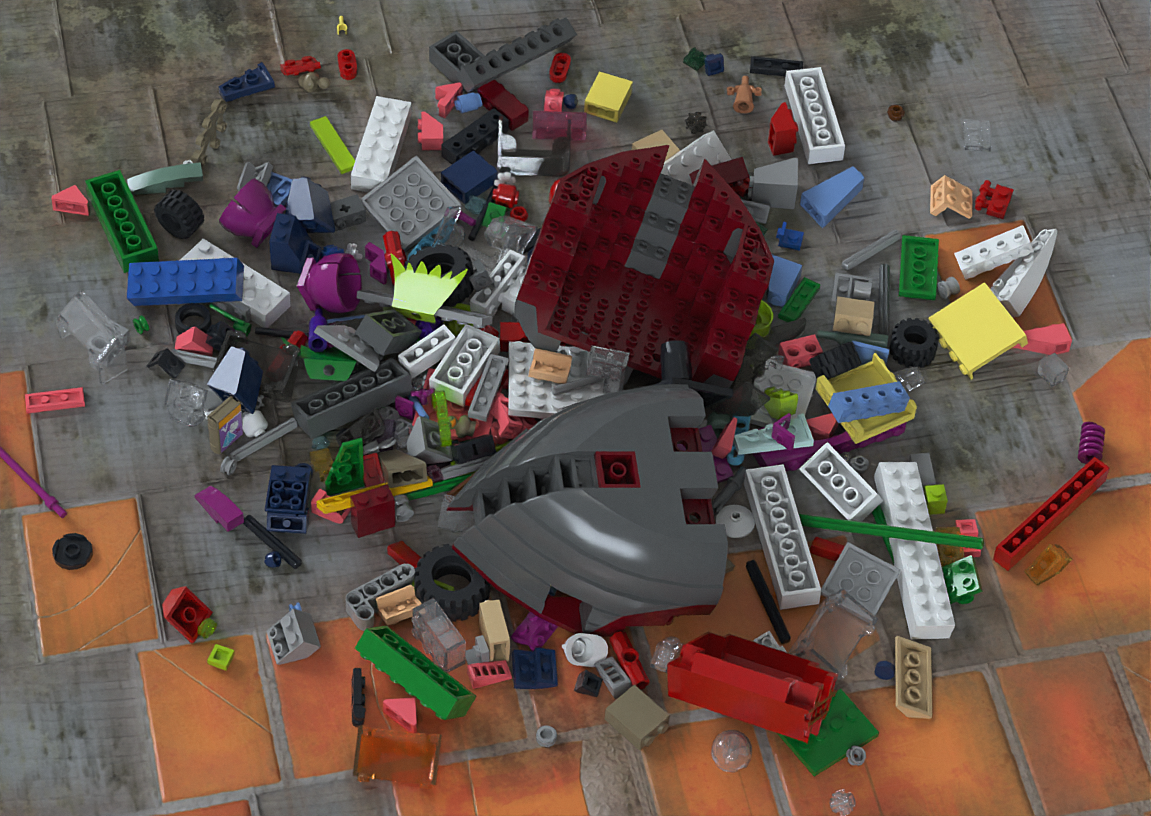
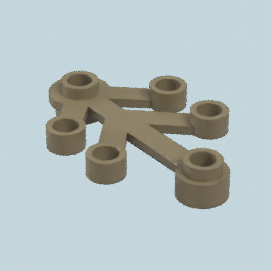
(209, 134)

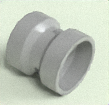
(402, 509)

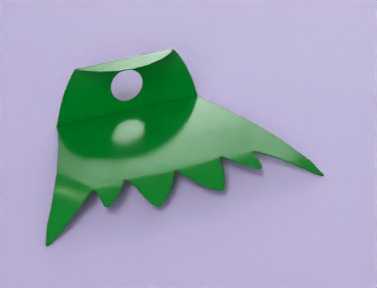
(317, 361)

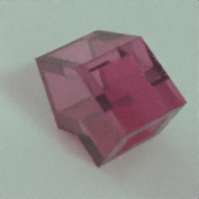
(434, 473)

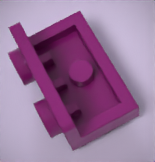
(533, 631)

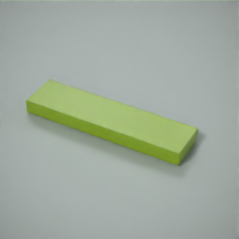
(333, 144)

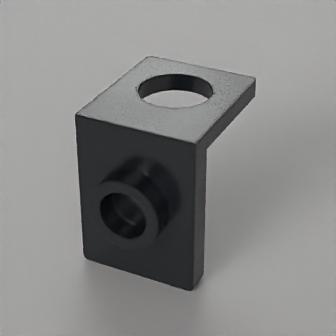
(167, 362)

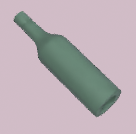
(841, 337)

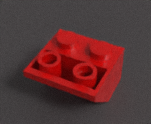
(782, 131)

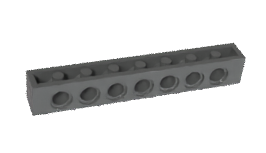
(516, 54)

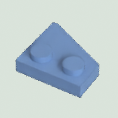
(279, 188)

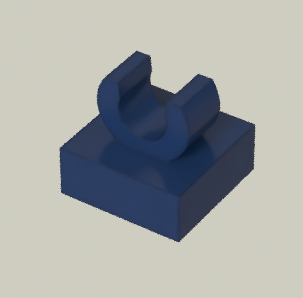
(714, 64)

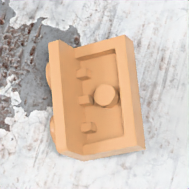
(550, 366)
(397, 605)

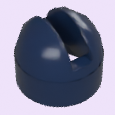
(570, 101)
(273, 559)

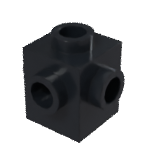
(217, 334)

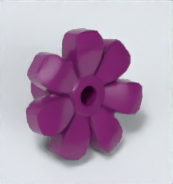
(422, 394)

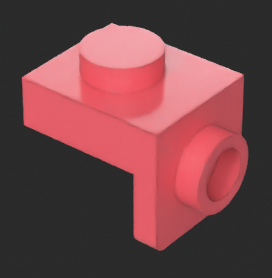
(553, 100)

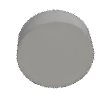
(546, 736)

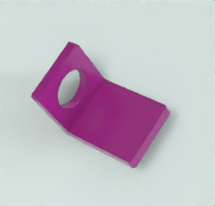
(405, 407)
(781, 433)

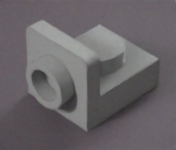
(479, 653)

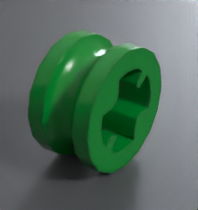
(140, 324)

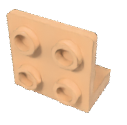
(950, 194)

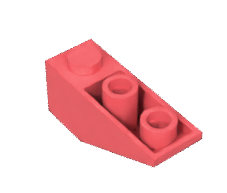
(1048, 340)

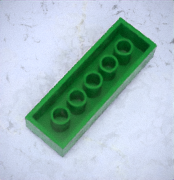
(121, 220)
(415, 672)

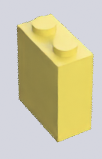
(608, 97)

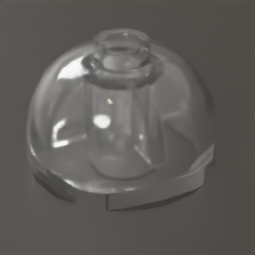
(731, 750)

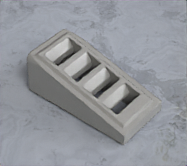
(618, 687)

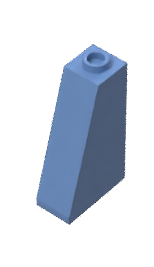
(831, 196)

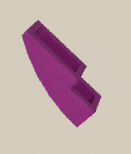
(220, 508)

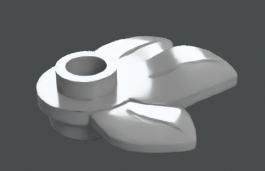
(373, 447)

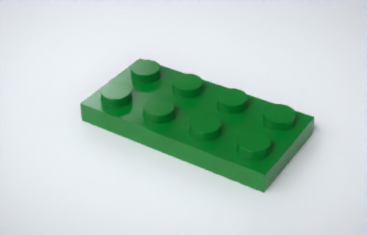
(918, 267)

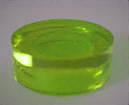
(207, 628)

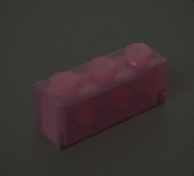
(554, 124)

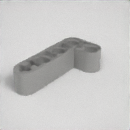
(398, 578)

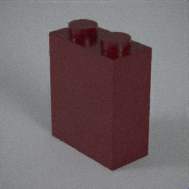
(372, 511)

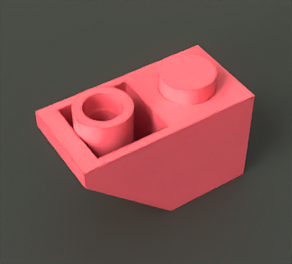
(431, 132)

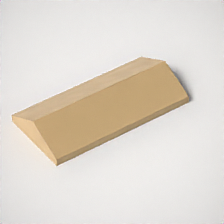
(913, 678)

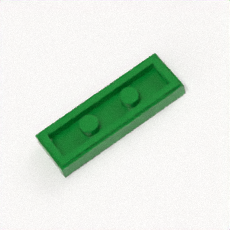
(799, 300)

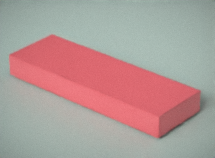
(54, 400)

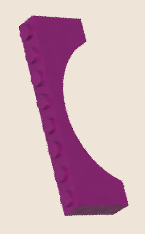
(799, 456)

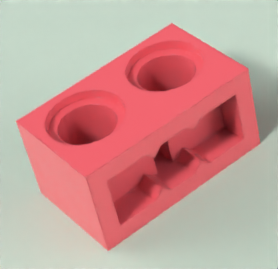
(799, 351)

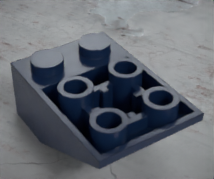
(288, 489)

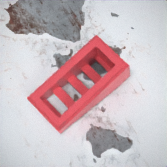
(725, 441)
(480, 681)

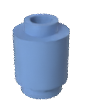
(468, 102)

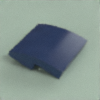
(534, 669)

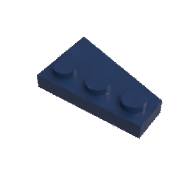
(250, 83)

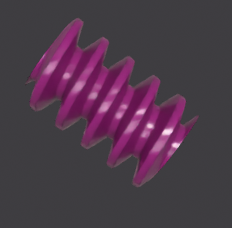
(1091, 442)

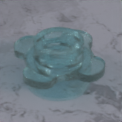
(475, 204)

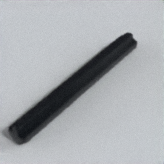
(768, 602)

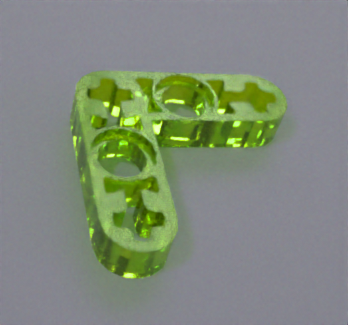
(439, 406)

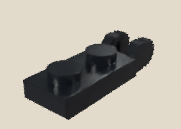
(357, 697)

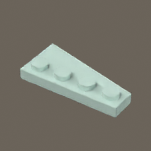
(761, 440)

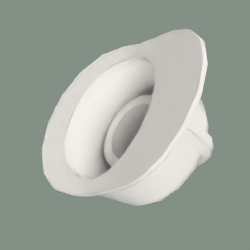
(585, 649)

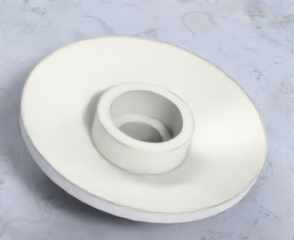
(736, 527)

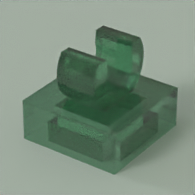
(695, 59)

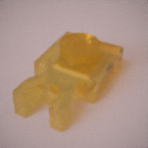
(321, 462)

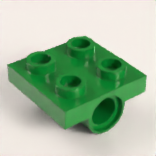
(962, 580)

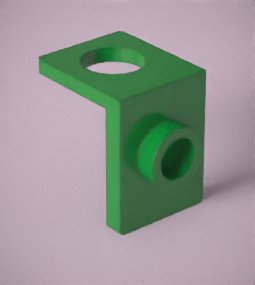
(494, 211)

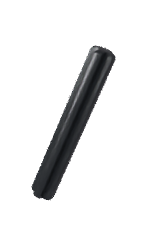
(271, 541)

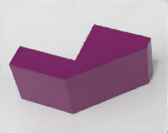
(377, 264)

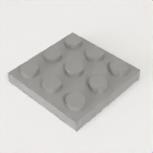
(862, 576)

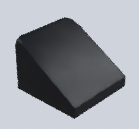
(588, 684)

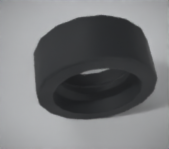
(192, 309)

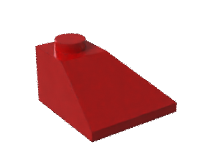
(185, 612)

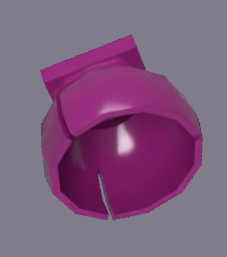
(253, 215)
(324, 286)

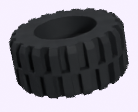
(449, 259)
(457, 603)

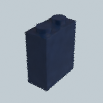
(469, 177)

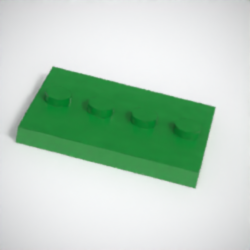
(839, 731)

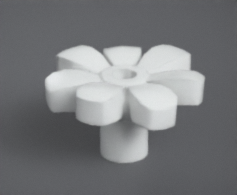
(504, 179)
(351, 249)

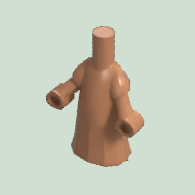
(744, 100)

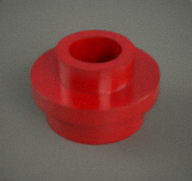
(519, 213)

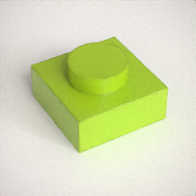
(221, 657)

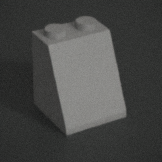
(775, 184)

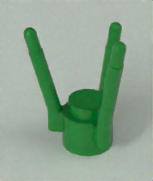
(238, 325)

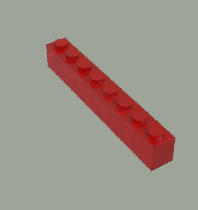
(1051, 514)

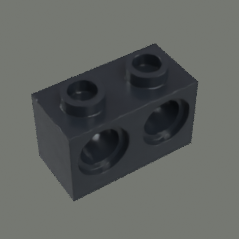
(473, 449)

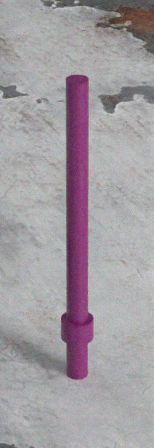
(50, 501)

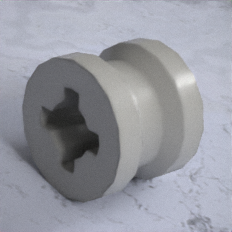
(948, 287)

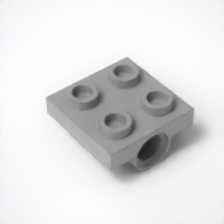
(851, 287)

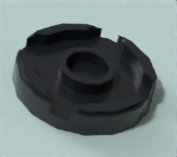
(72, 551)

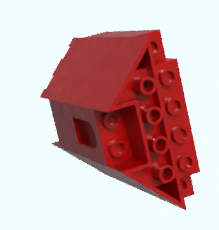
(753, 684)

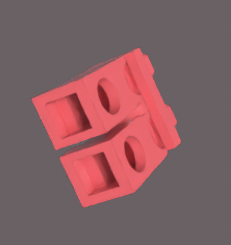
(509, 425)

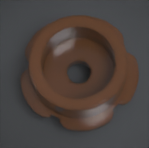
(895, 112)

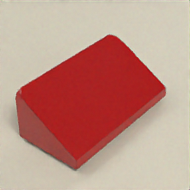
(826, 549)
(403, 554)

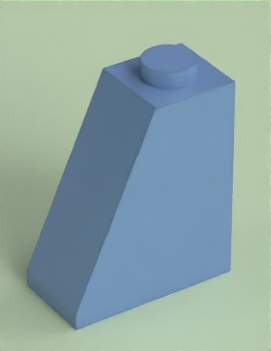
(783, 281)

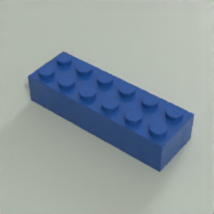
(185, 281)

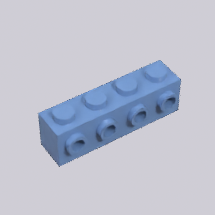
(869, 402)

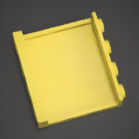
(976, 329)
(864, 376)

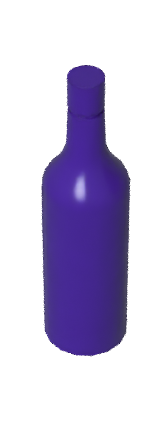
(315, 342)

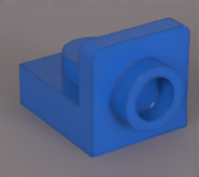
(789, 238)

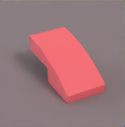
(969, 528)

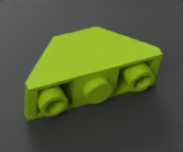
(780, 402)

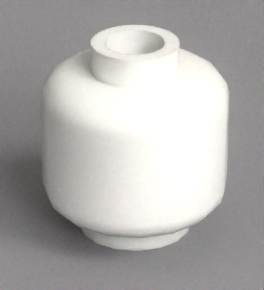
(254, 424)

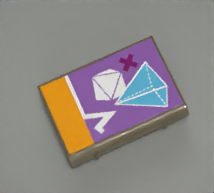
(225, 425)

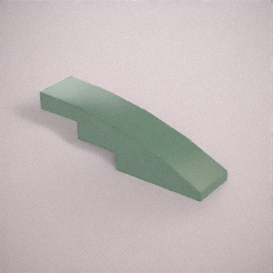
(167, 177)

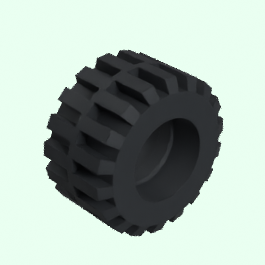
(179, 214)
(918, 332)
(835, 361)

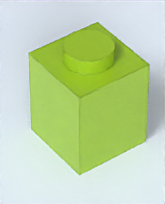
(935, 499)

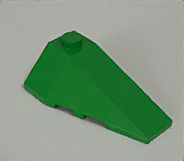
(347, 469)

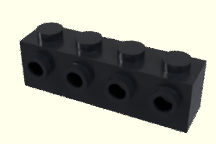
(474, 137)

